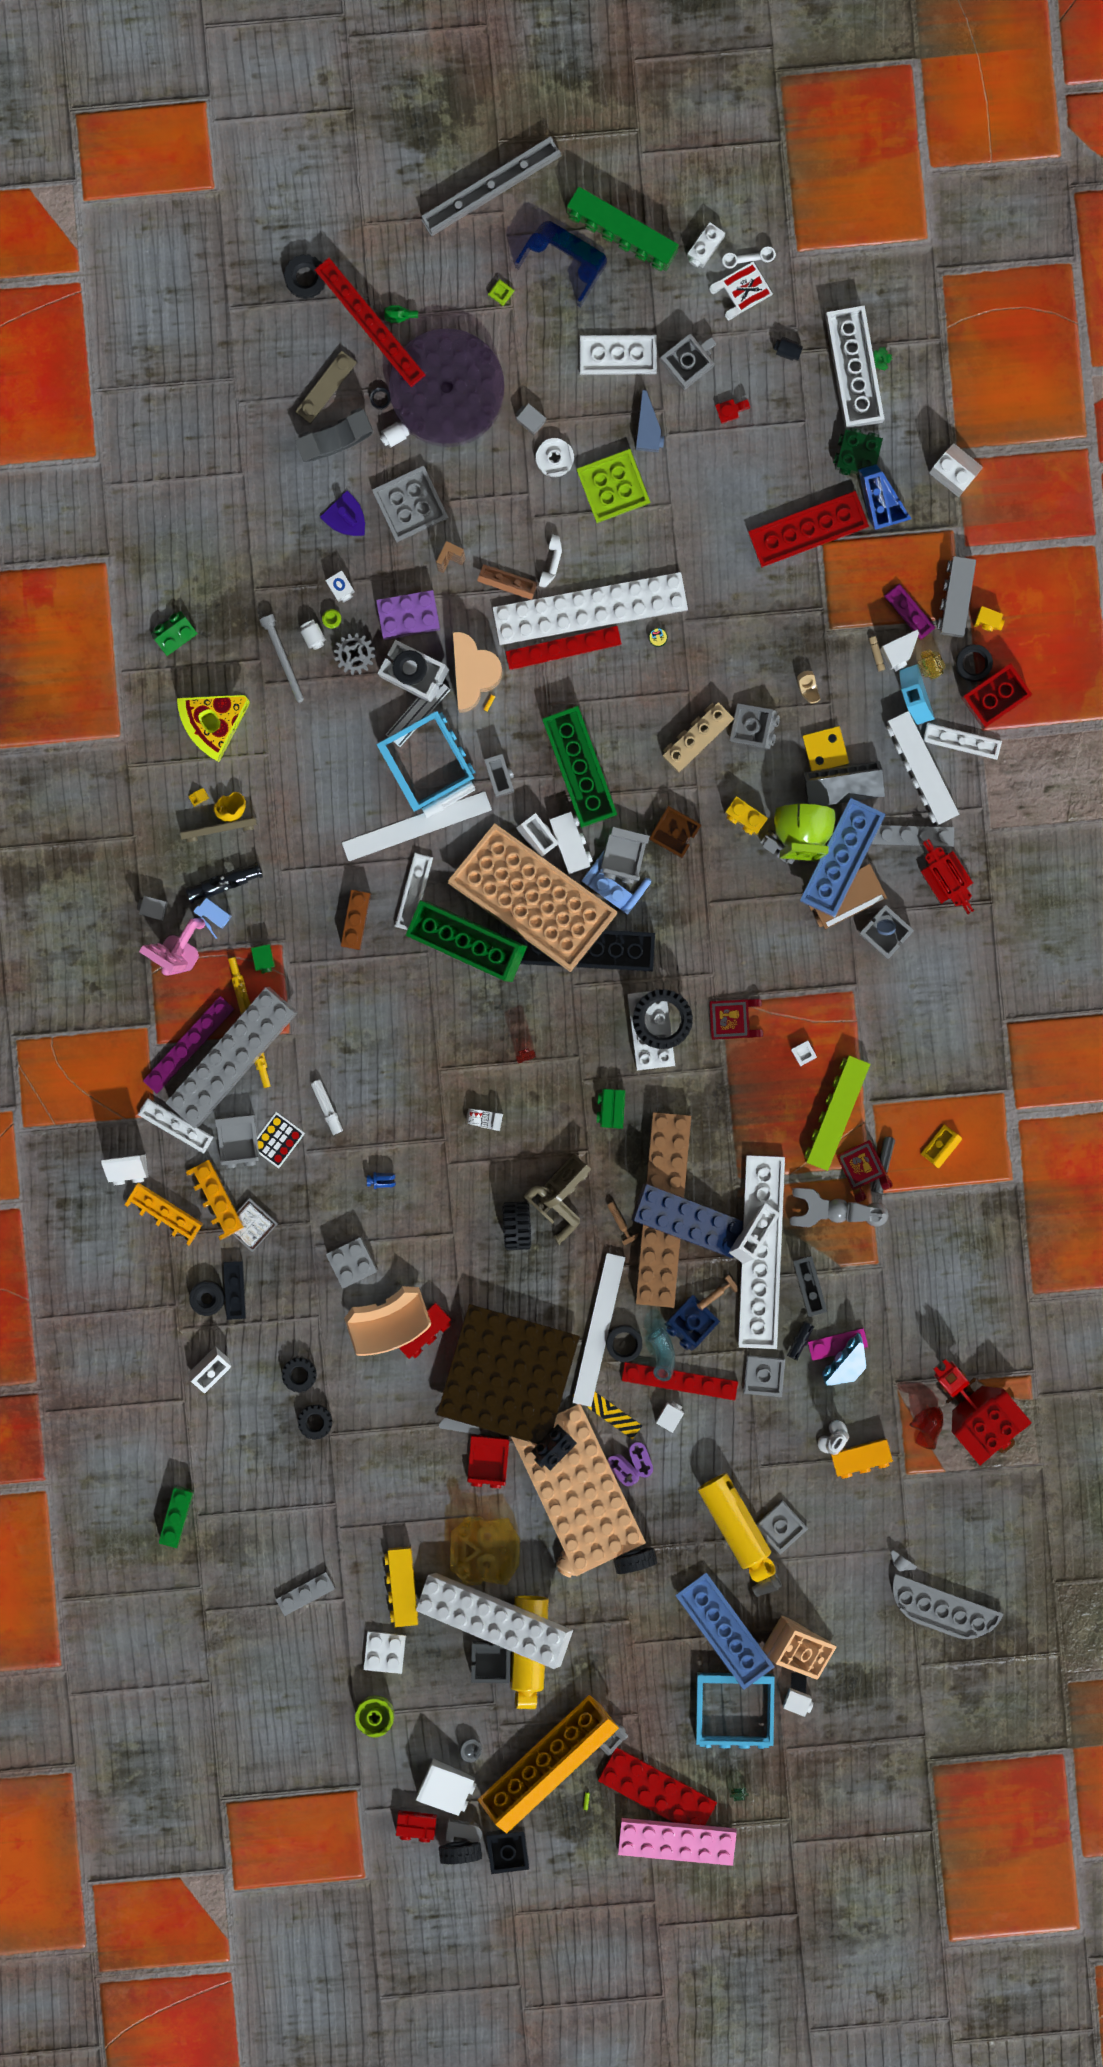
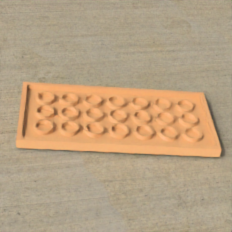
(532, 897)
(583, 1497)

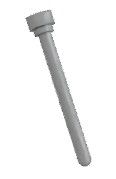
(268, 623)

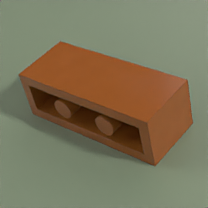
(356, 920)

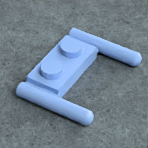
(611, 890)

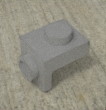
(614, 1740)

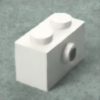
(537, 835)

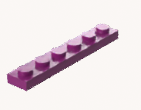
(188, 1045)

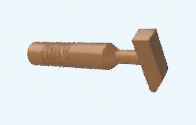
(621, 1224)
(717, 1293)

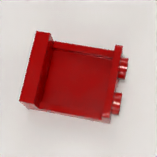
(488, 1461)

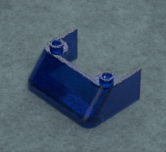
(591, 259)

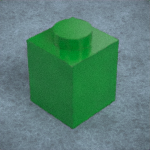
(263, 958)

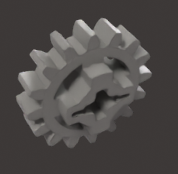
(362, 658)

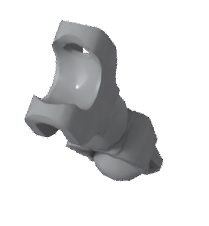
(837, 1210)

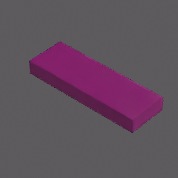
(909, 611)

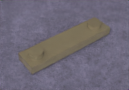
(326, 387)
(245, 824)

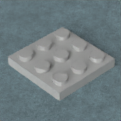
(410, 504)

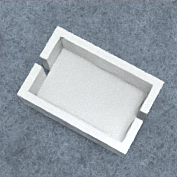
(424, 689)

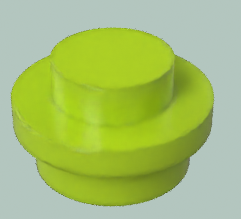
(331, 618)

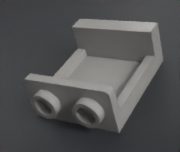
(623, 855)
(238, 1141)

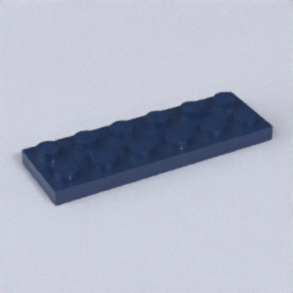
(687, 1220)

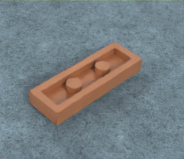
(507, 582)

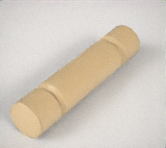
(877, 654)

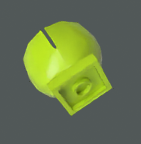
(806, 834)

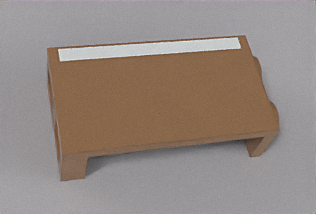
(862, 894)

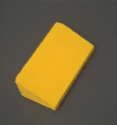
(941, 1146)

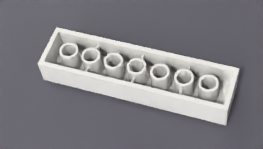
(494, 1620)

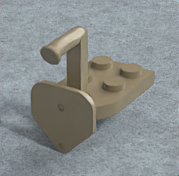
(556, 1189)

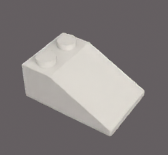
(125, 1168)

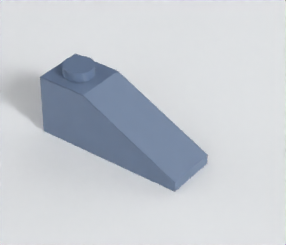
(649, 431)

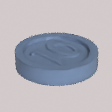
(886, 927)

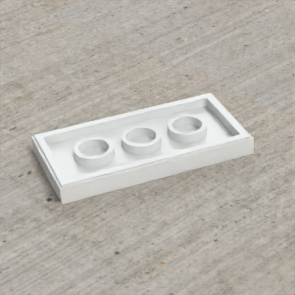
(618, 354)

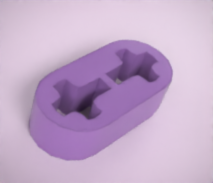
(645, 1457)
(623, 1469)

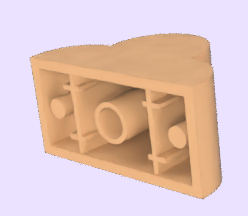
(475, 671)
(798, 1648)

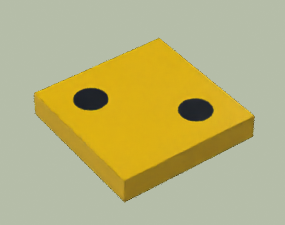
(825, 749)

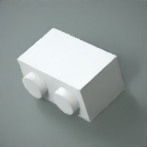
(209, 1370)

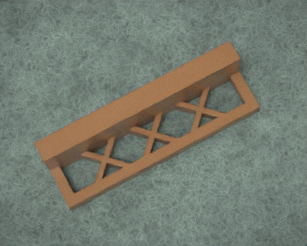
(448, 553)

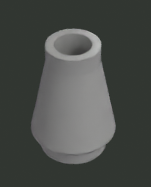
(767, 1585)

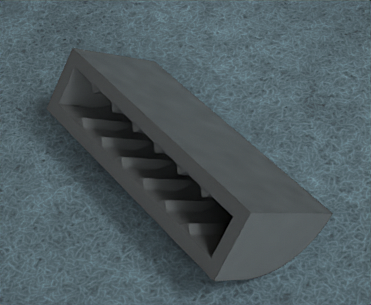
(844, 782)

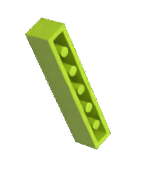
(837, 1113)

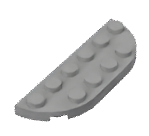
(943, 1610)

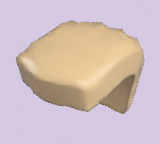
(808, 686)

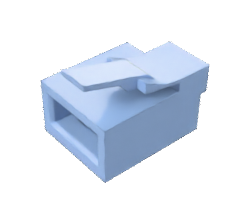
(213, 913)

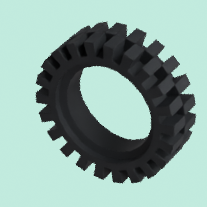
(683, 1008)

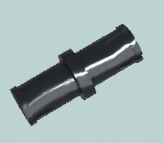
(800, 1341)

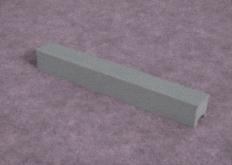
(491, 186)

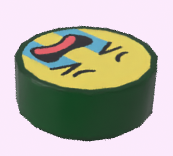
(658, 637)

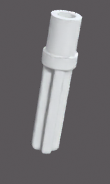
(448, 799)
(330, 1116)

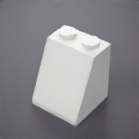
(956, 470)
(446, 1788)

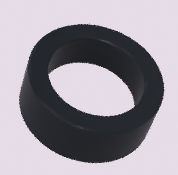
(376, 391)

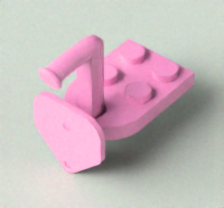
(175, 953)

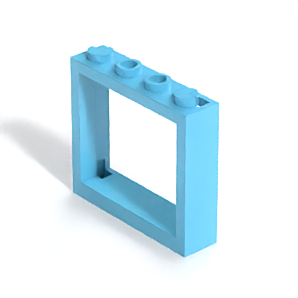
(458, 752)
(726, 1741)

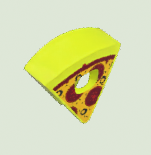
(212, 721)

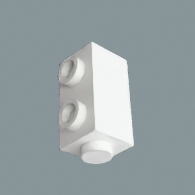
(705, 245)

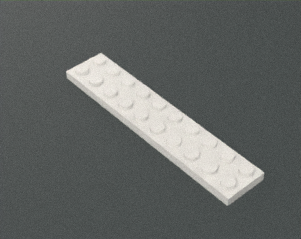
(590, 608)
(762, 1275)

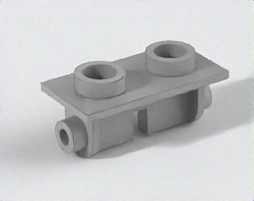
(774, 843)

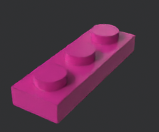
(833, 1344)

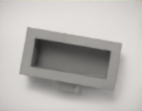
(499, 775)

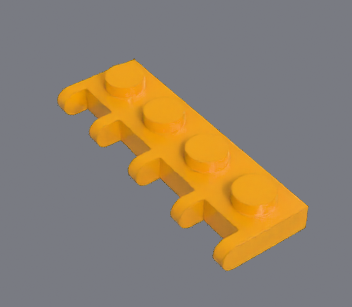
(217, 1198)
(164, 1212)

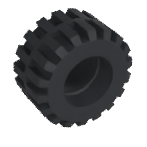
(516, 1225)

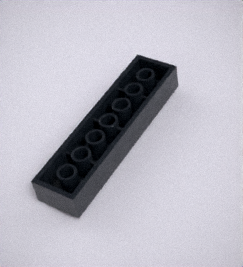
(610, 951)

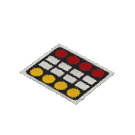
(278, 1139)

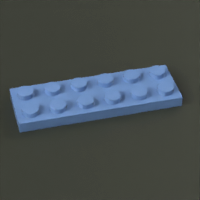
(845, 855)
(724, 1631)

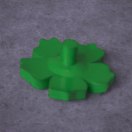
(881, 358)

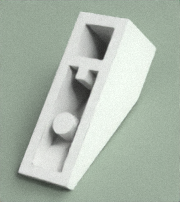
(754, 1234)

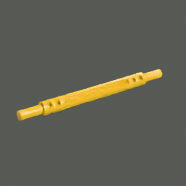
(244, 1003)

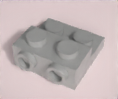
(754, 726)

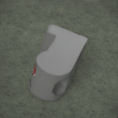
(463, 1829)

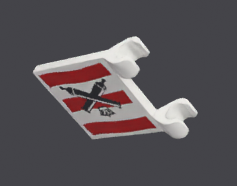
(744, 287)

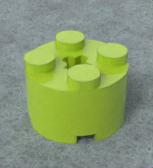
(381, 1707)

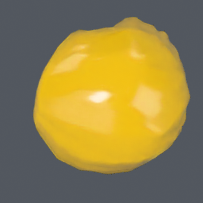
(230, 807)

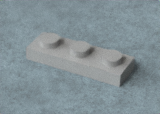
(305, 1593)

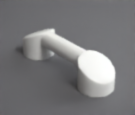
(767, 255)
(546, 578)

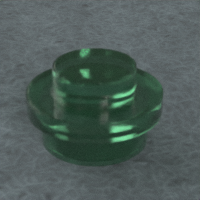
(739, 1794)

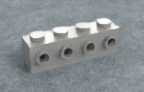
(958, 595)

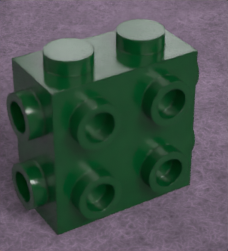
(857, 451)

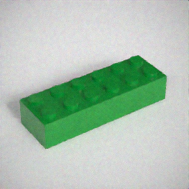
(622, 229)
(579, 767)
(466, 941)

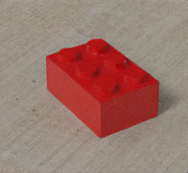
(996, 696)

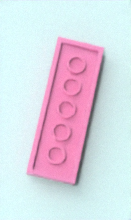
(677, 1841)

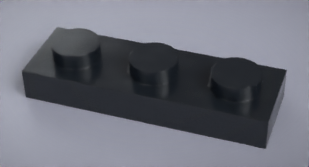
(234, 1290)

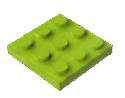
(613, 486)

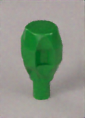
(398, 314)

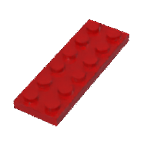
(808, 529)
(656, 1789)

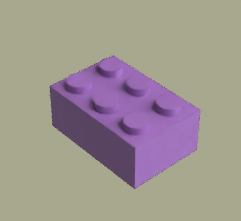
(408, 615)

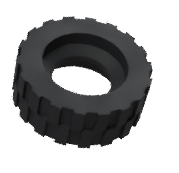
(290, 277)
(635, 1560)
(460, 1852)

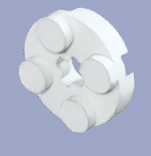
(561, 448)

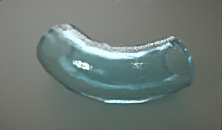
(664, 1354)

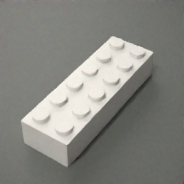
(854, 367)

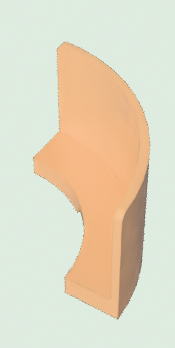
(390, 1325)

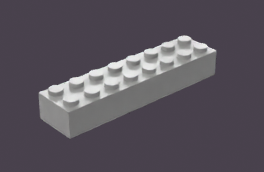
(231, 1057)

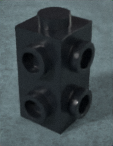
(553, 1448)

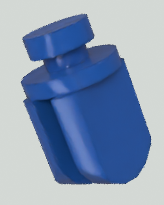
(381, 1180)

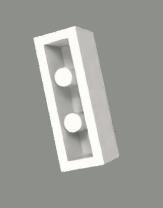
(571, 842)

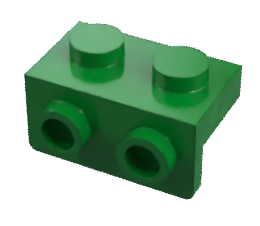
(173, 633)

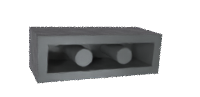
(809, 1285)

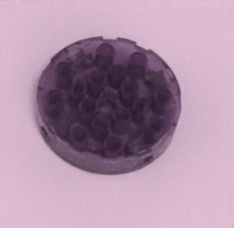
(476, 395)

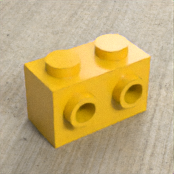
(746, 816)

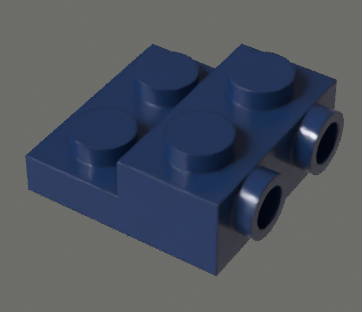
(691, 1324)

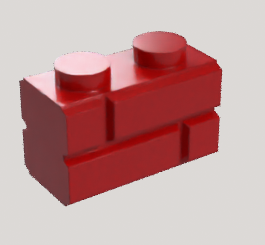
(416, 1825)

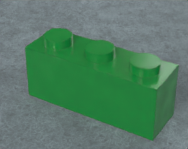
(176, 1516)

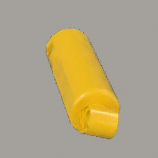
(737, 1526)
(526, 1674)

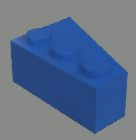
(880, 498)

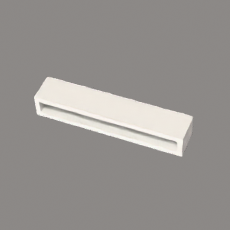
(922, 768)

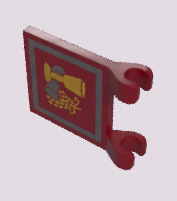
(731, 1019)
(862, 1167)

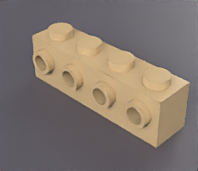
(698, 737)

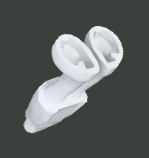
(837, 1439)

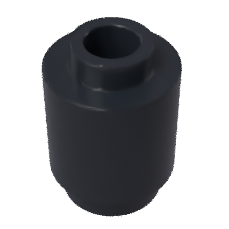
(788, 349)

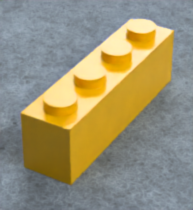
(402, 1586)

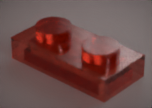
(525, 1055)

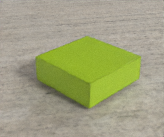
(501, 292)

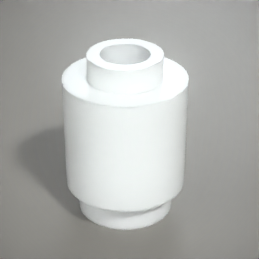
(394, 434)
(312, 635)

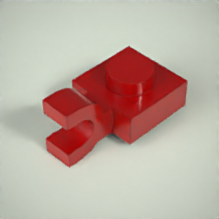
(729, 410)

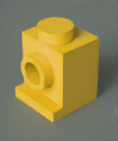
(989, 619)

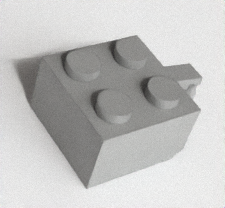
(688, 360)

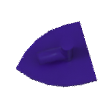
(345, 516)

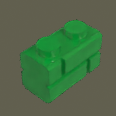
(612, 1108)

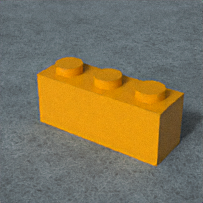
(862, 1458)

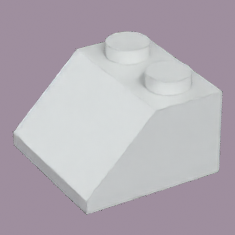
(899, 651)

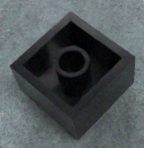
(507, 1850)

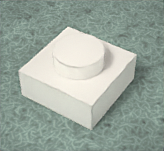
(803, 1053)

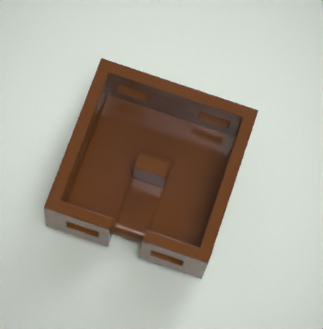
(674, 832)

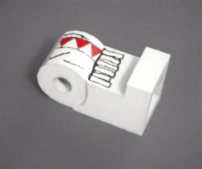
(484, 1119)

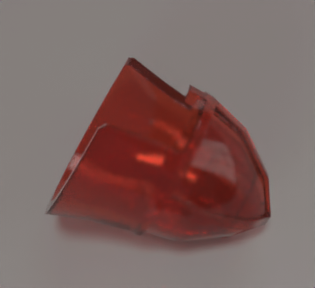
(930, 1425)

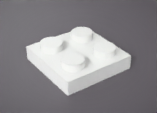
(384, 1652)

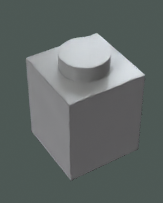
(530, 418)
(152, 907)

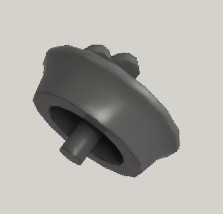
(470, 1750)

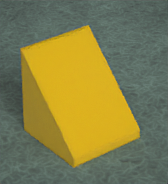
(198, 797)

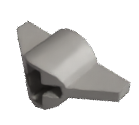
(901, 1562)

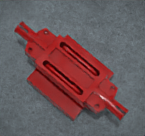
(947, 877)

